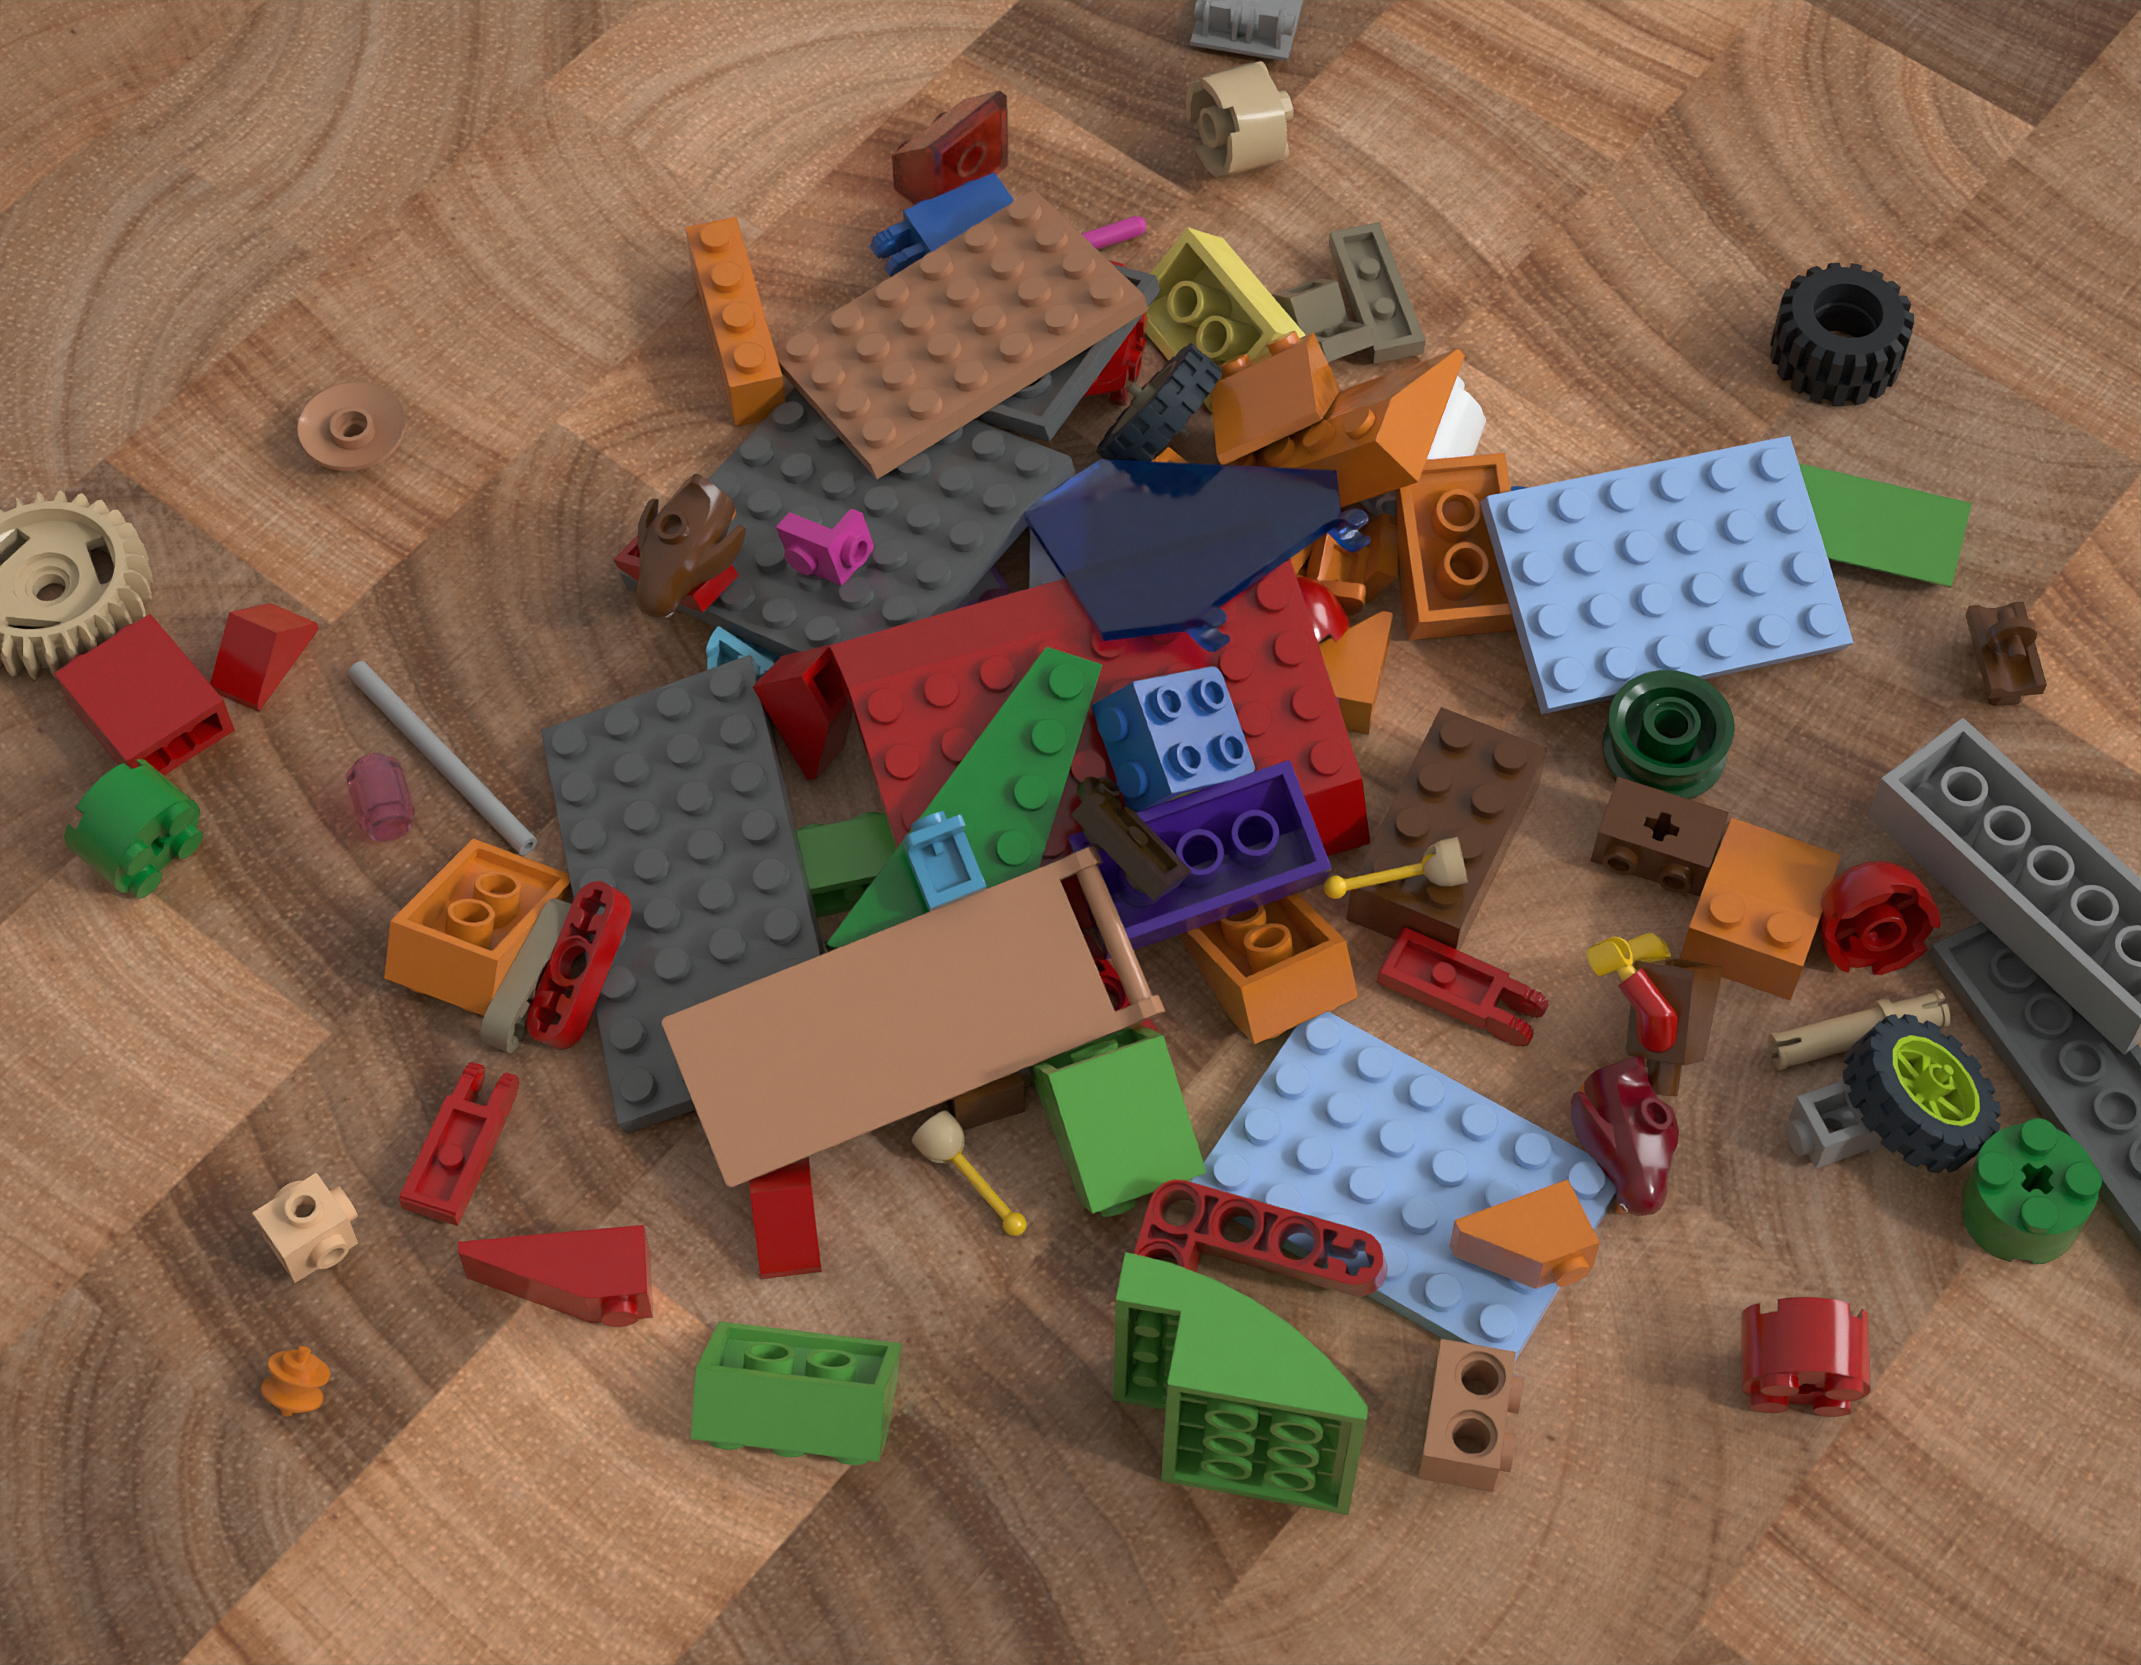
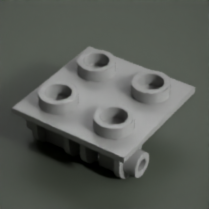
(1247, 26)

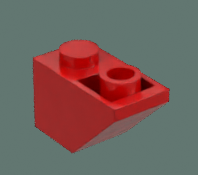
(807, 707)

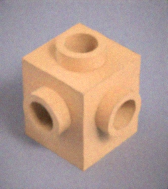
(308, 1226)

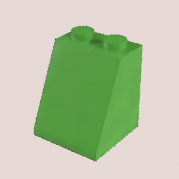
(1118, 1118)

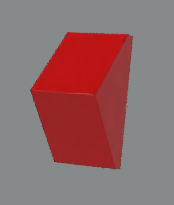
(258, 652)
(785, 1222)

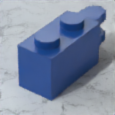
(939, 221)

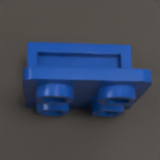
(1172, 736)

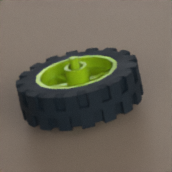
(1921, 1093)

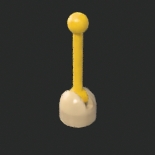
(1440, 864)
(942, 1142)

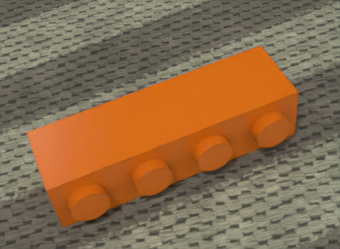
(735, 320)

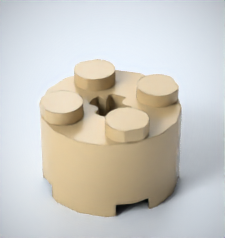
(1239, 119)

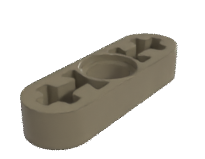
(506, 1016)

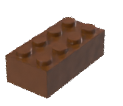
(1460, 785)

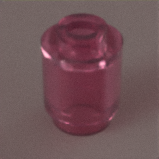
(380, 797)

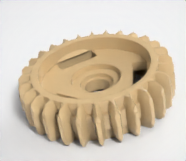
(54, 545)

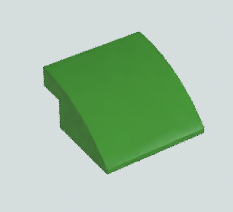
(1240, 1390)

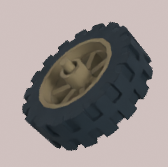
(1161, 407)

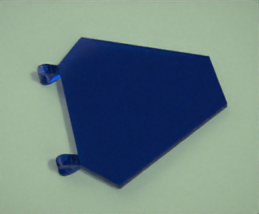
(1176, 541)

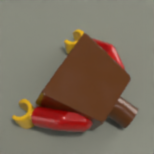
(1669, 1004)

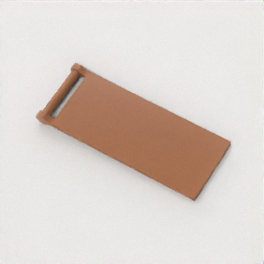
(904, 1019)

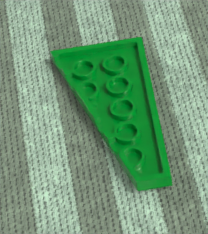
(1001, 788)

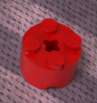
(1805, 1356)

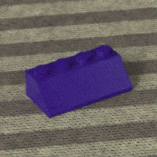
(1244, 848)

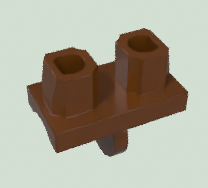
(2006, 652)

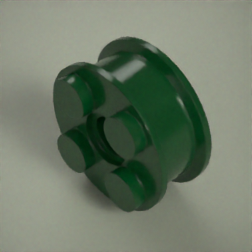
(1675, 705)

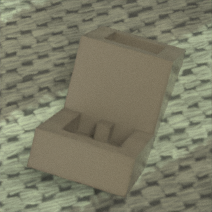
(1320, 309)

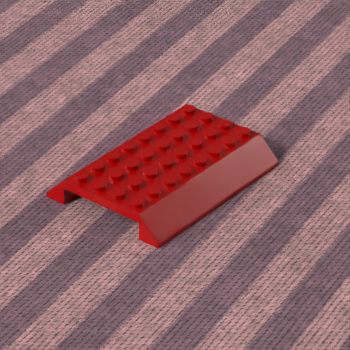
(940, 681)

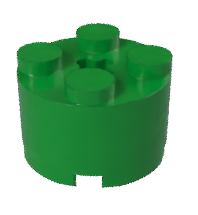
(134, 827)
(2029, 1192)

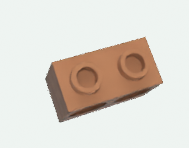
(1459, 1414)

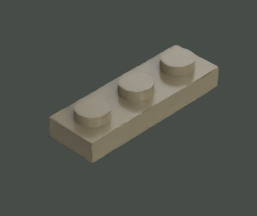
(1377, 292)

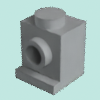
(1829, 1109)

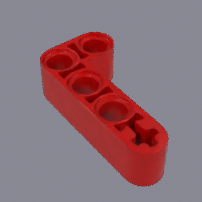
(1265, 1245)

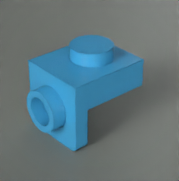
(942, 860)

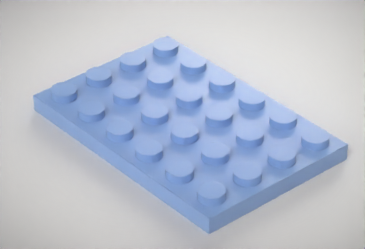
(1665, 568)
(1402, 1154)

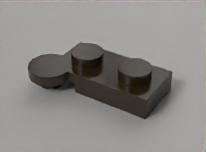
(1128, 840)

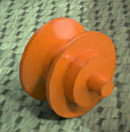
(295, 1381)

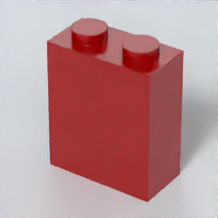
(144, 698)

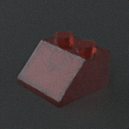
(954, 149)

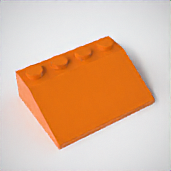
(1372, 431)

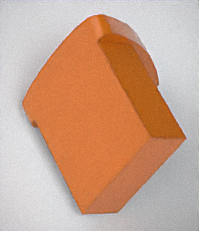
(1383, 554)
(1340, 572)

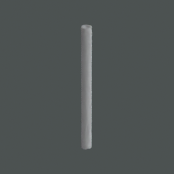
(442, 758)

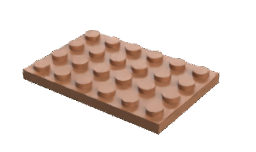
(958, 332)

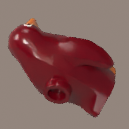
(1627, 1134)

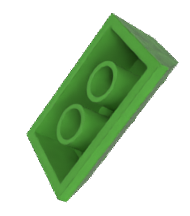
(795, 1392)

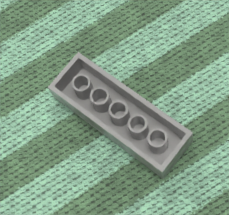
(2023, 872)

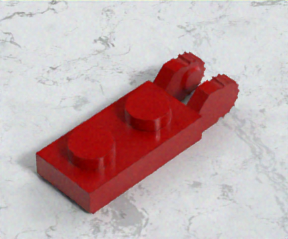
(1460, 986)
(458, 1147)

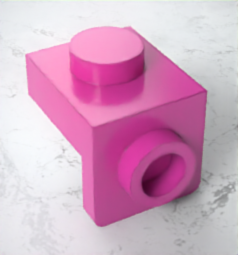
(826, 551)

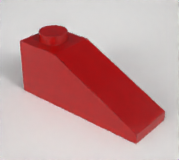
(580, 1273)

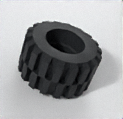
(1848, 303)

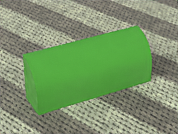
(1887, 525)

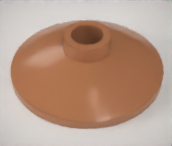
(348, 411)

